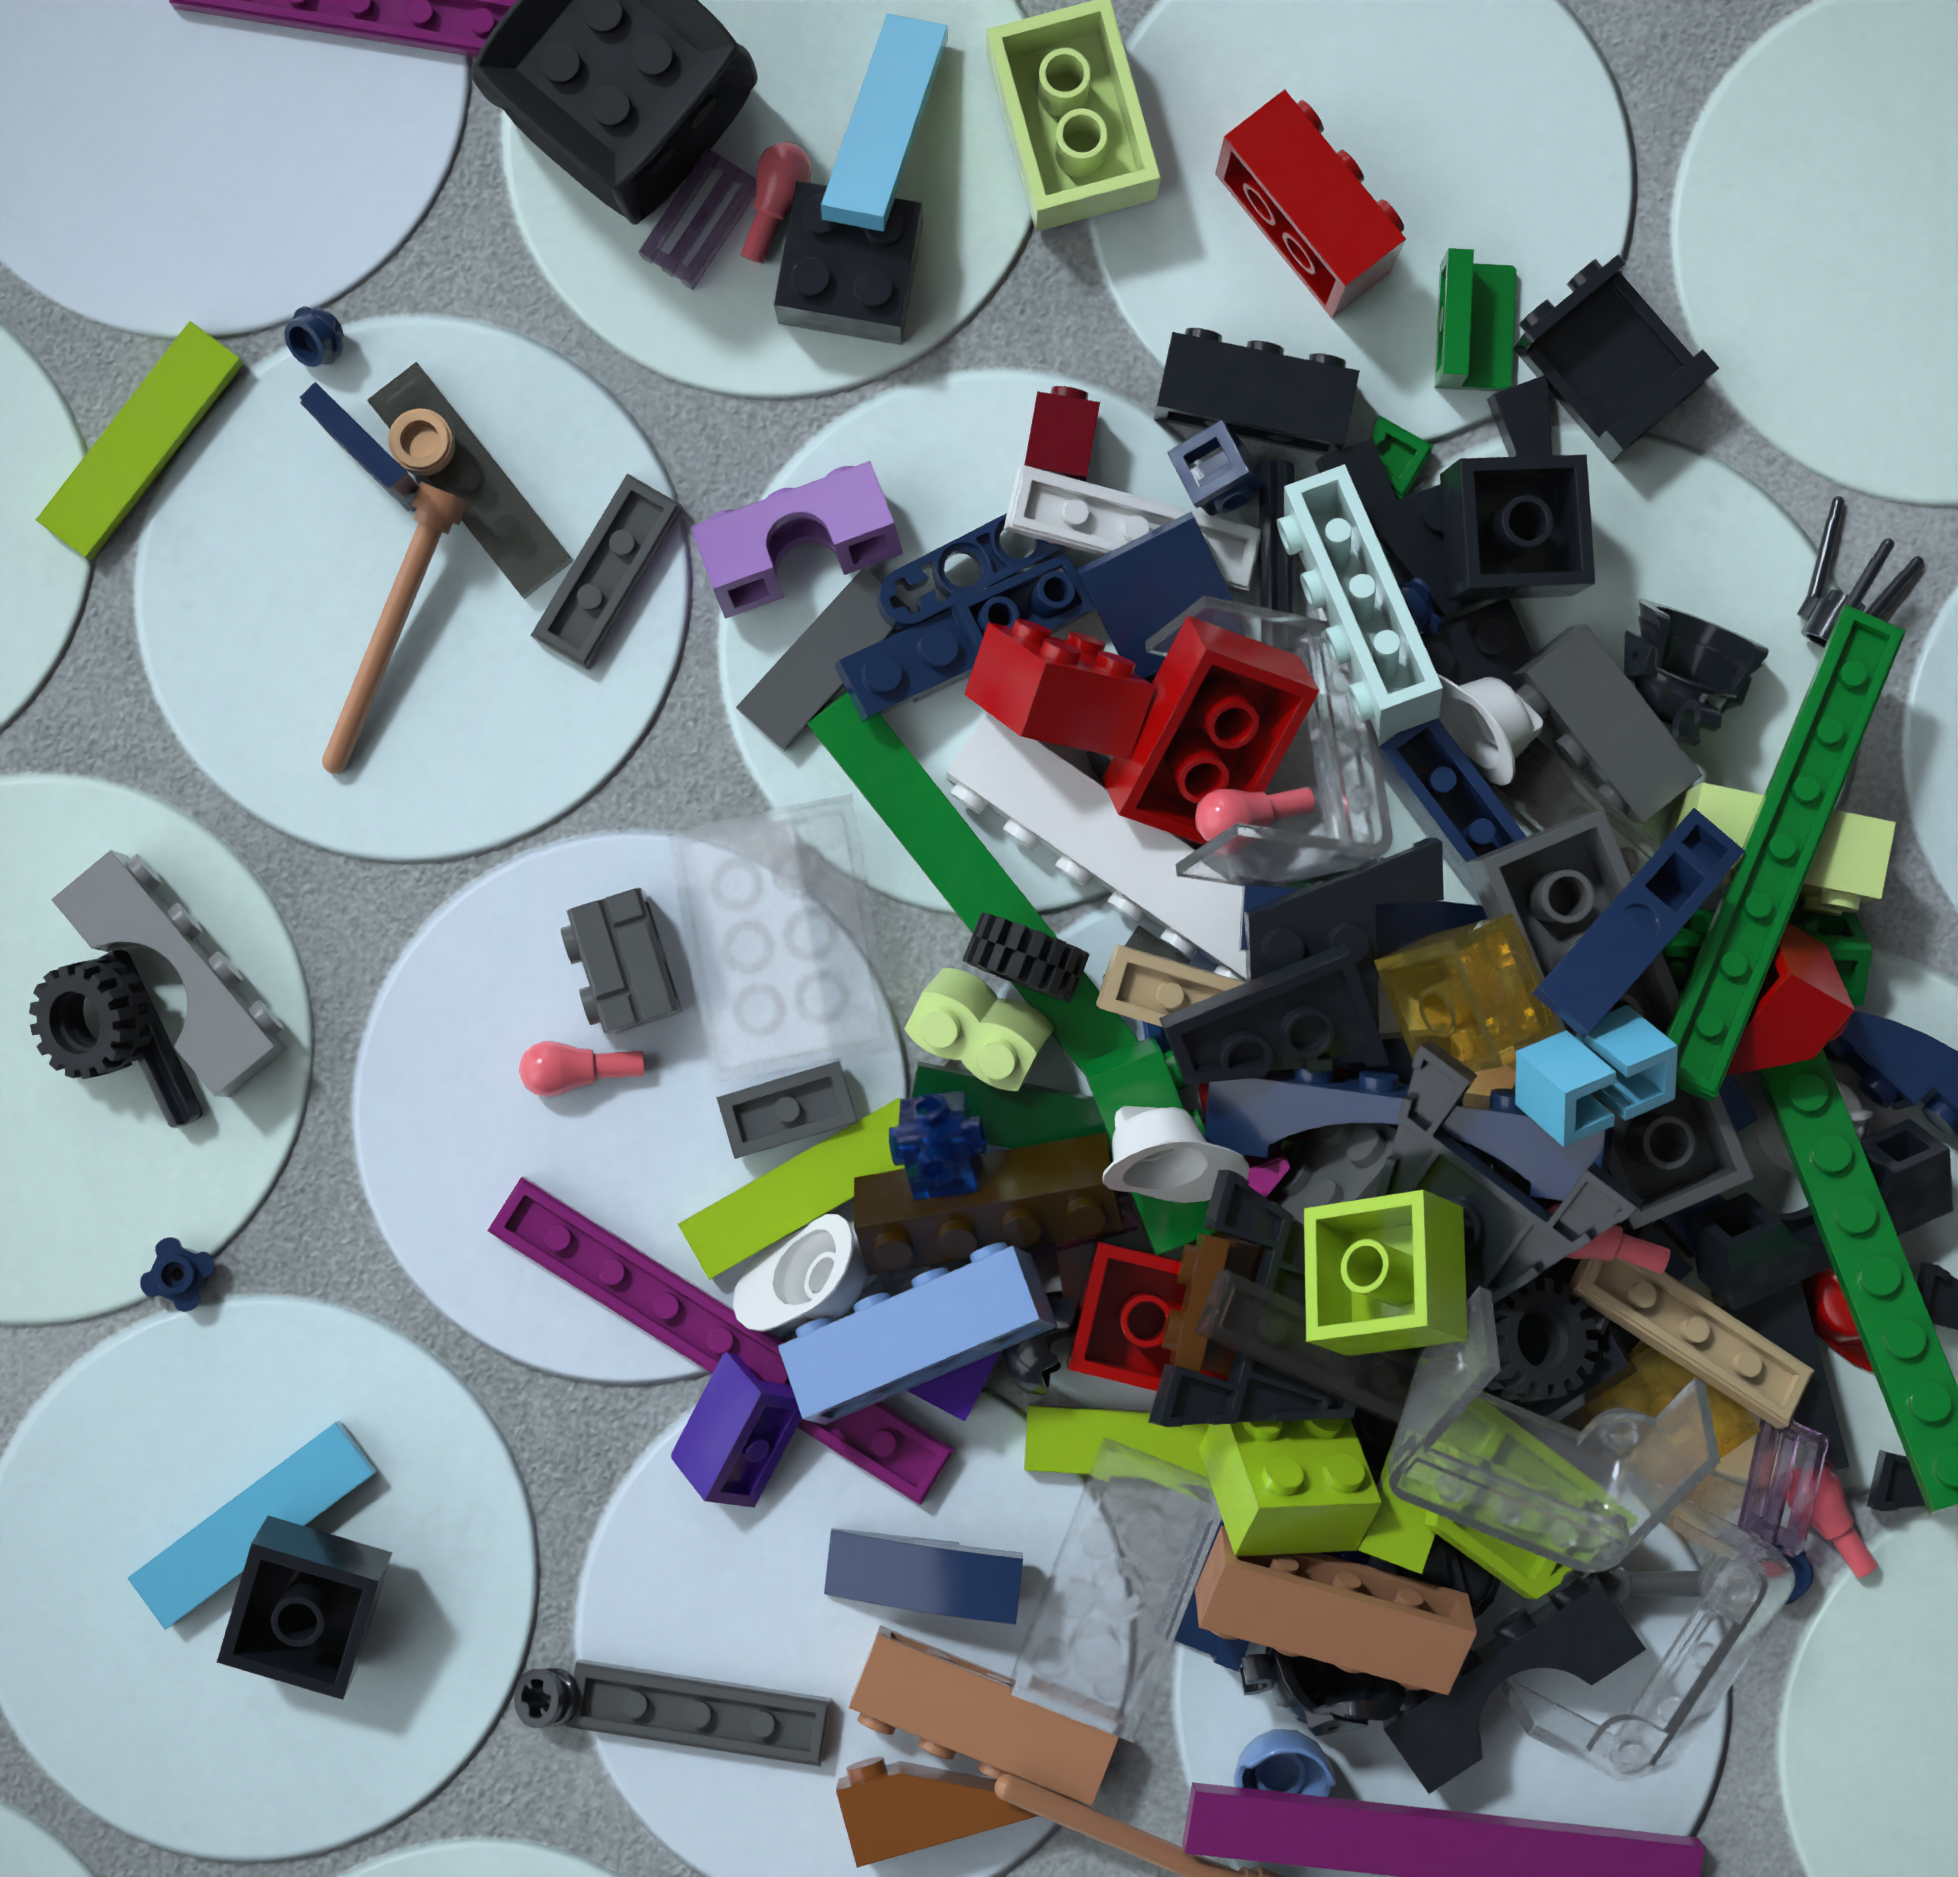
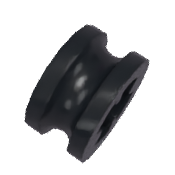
(530, 1703)

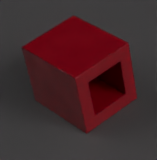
(1062, 432)

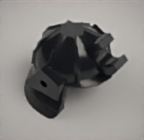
(1689, 668)
(1320, 1691)

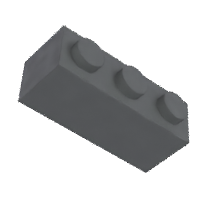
(1605, 724)

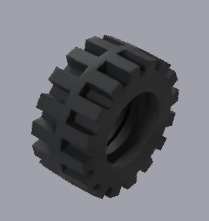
(64, 1026)

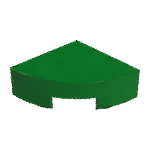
(1400, 454)

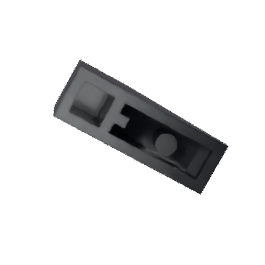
(1787, 1323)

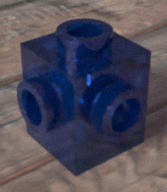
(936, 1131)

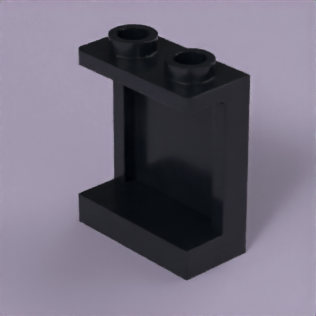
(1610, 358)

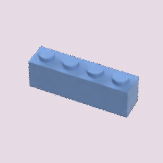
(916, 1334)

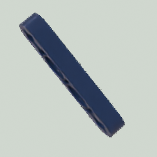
(981, 545)

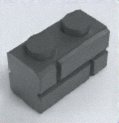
(621, 961)

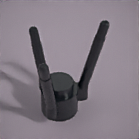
(1823, 612)

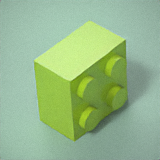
(1385, 1273)
(1290, 1485)

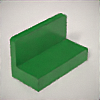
(1474, 323)

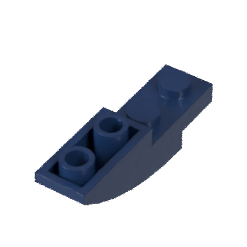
(946, 646)
(1638, 923)
(1900, 1067)

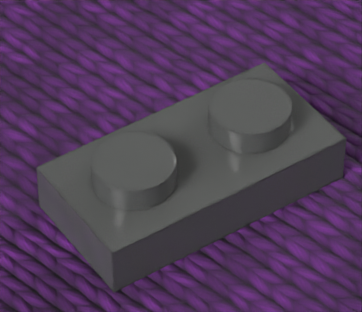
(787, 1109)

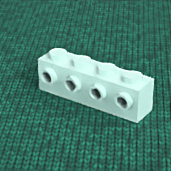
(1361, 602)

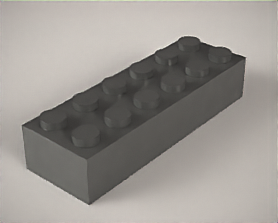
(1555, 891)

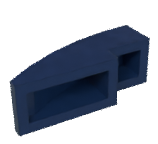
(924, 1575)

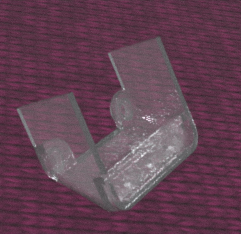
(1328, 754)
(1531, 1478)
(1741, 1596)

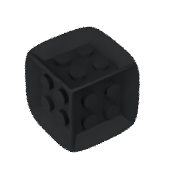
(617, 90)

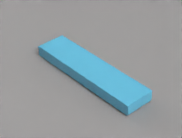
(884, 122)
(220, 1544)

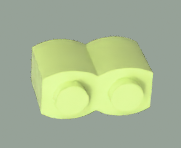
(968, 1022)

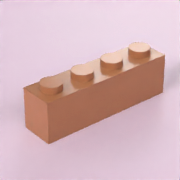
(1338, 1614)
(972, 1713)

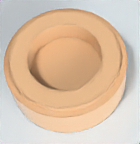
(421, 442)

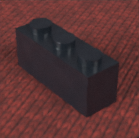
(1257, 391)

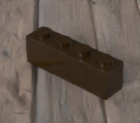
(1022, 1199)

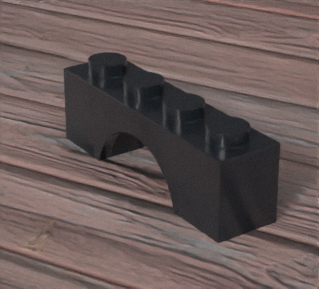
(1753, 1253)
(1574, 1632)

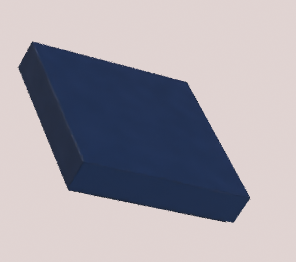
(360, 445)
(1150, 585)

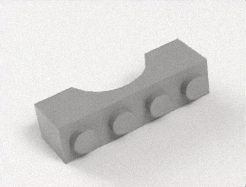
(223, 1032)

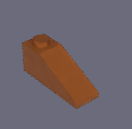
(915, 1807)

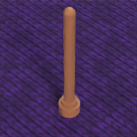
(434, 514)
(1115, 1832)

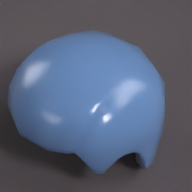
(1285, 1763)

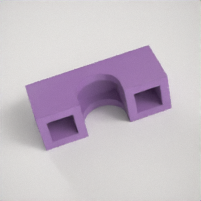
(837, 511)

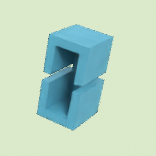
(1619, 1061)

